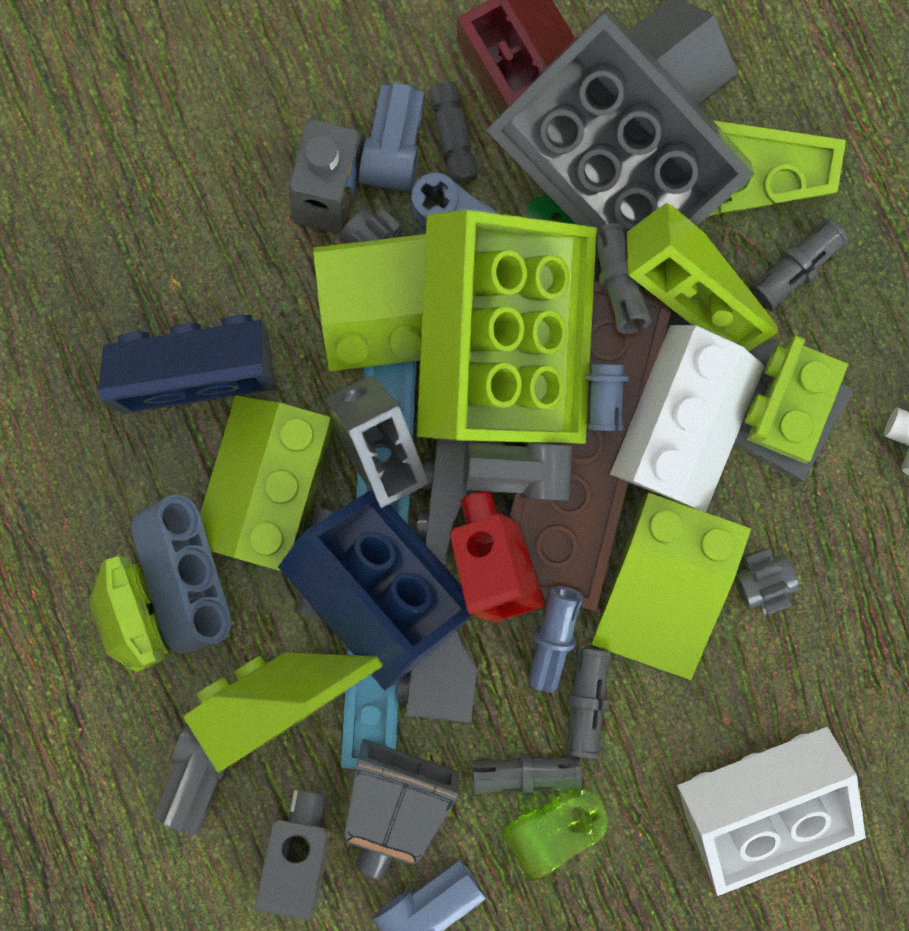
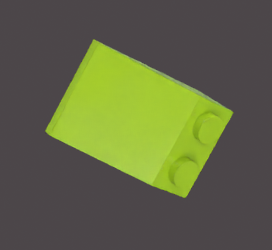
(670, 585)
(269, 700)

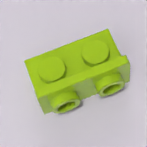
(796, 400)

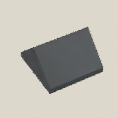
(688, 47)

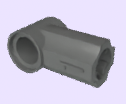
(532, 470)
(189, 786)

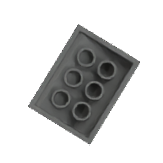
(618, 134)

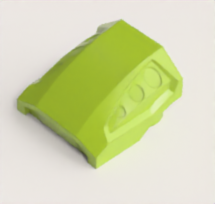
(122, 615)

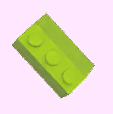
(371, 301)
(264, 480)

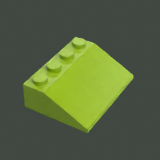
(505, 328)

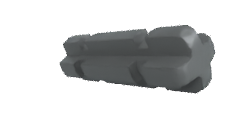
(453, 132)

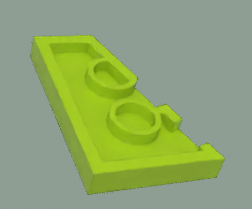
(784, 166)

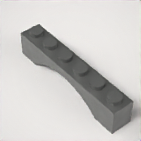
(446, 679)

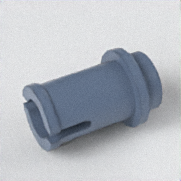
(606, 396)

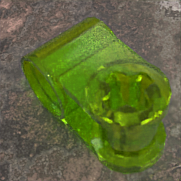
(546, 838)

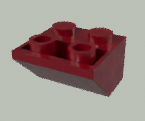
(511, 44)

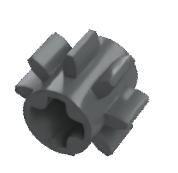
(367, 227)
(766, 581)

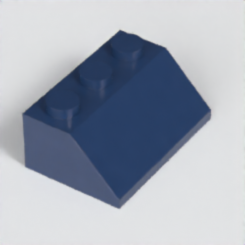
(186, 365)
(377, 586)

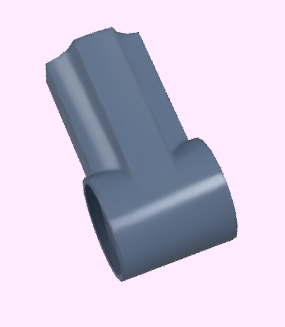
(391, 152)
(433, 904)

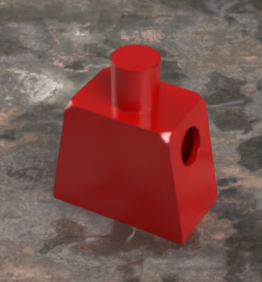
(496, 582)

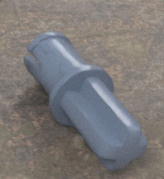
(555, 637)

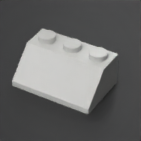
(688, 416)
(773, 810)

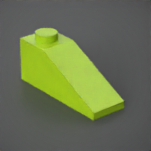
(694, 279)

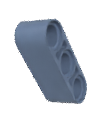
(187, 549)

